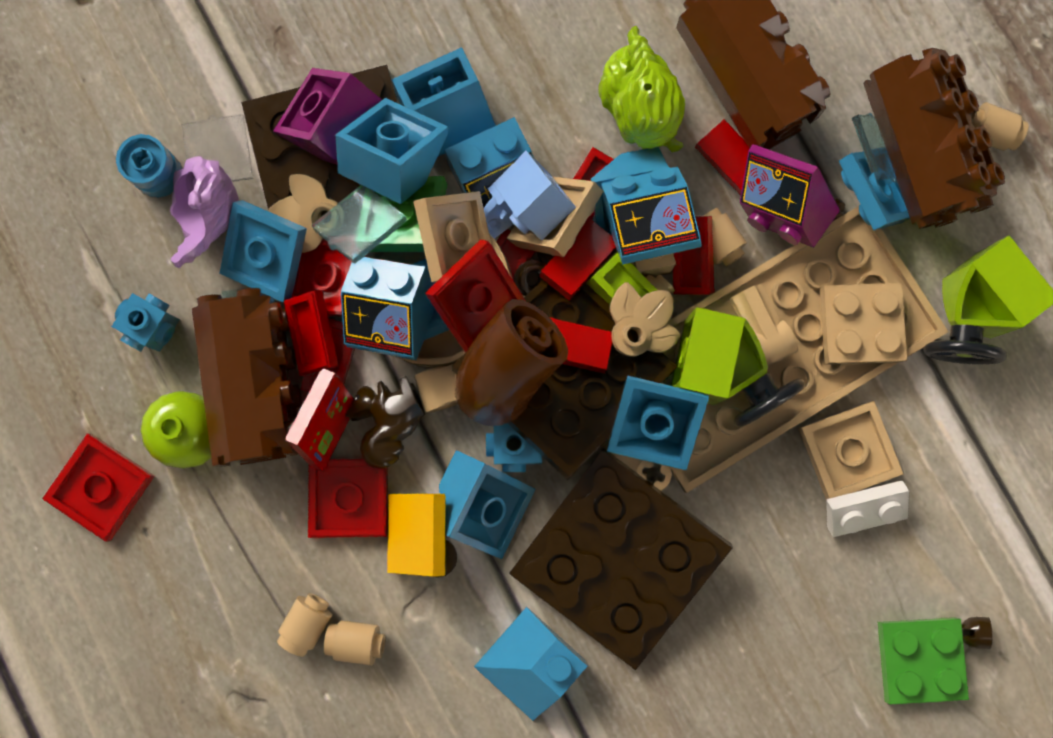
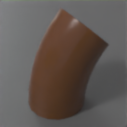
(508, 363)

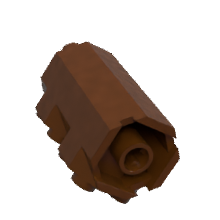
(752, 68)
(930, 138)
(246, 376)

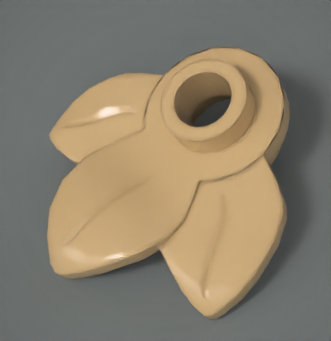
(304, 206)
(645, 316)

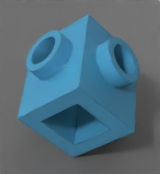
(145, 322)
(510, 460)

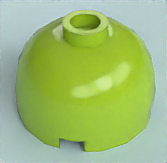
(177, 430)

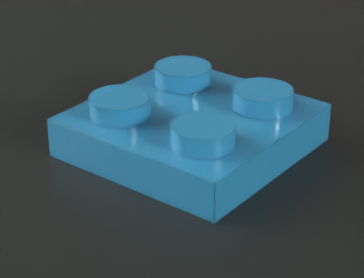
(880, 201)
(262, 250)

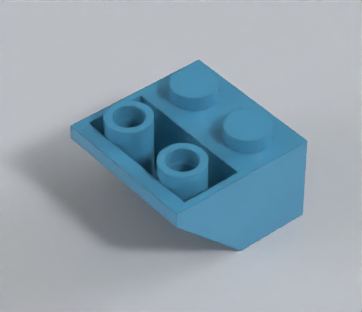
(448, 94)

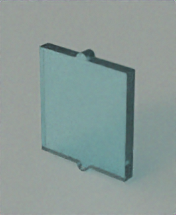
(874, 148)
(359, 223)

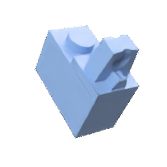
(526, 198)

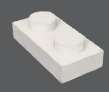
(867, 508)

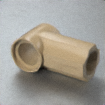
(774, 335)

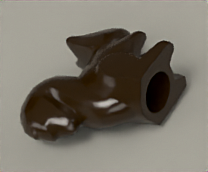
(395, 420)

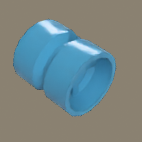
(147, 165)

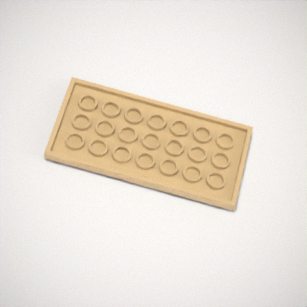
(843, 256)

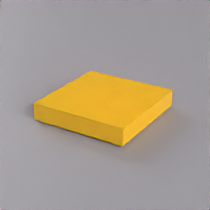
(416, 534)

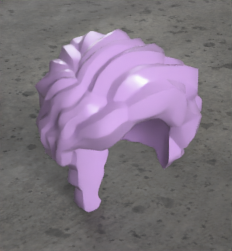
(201, 206)

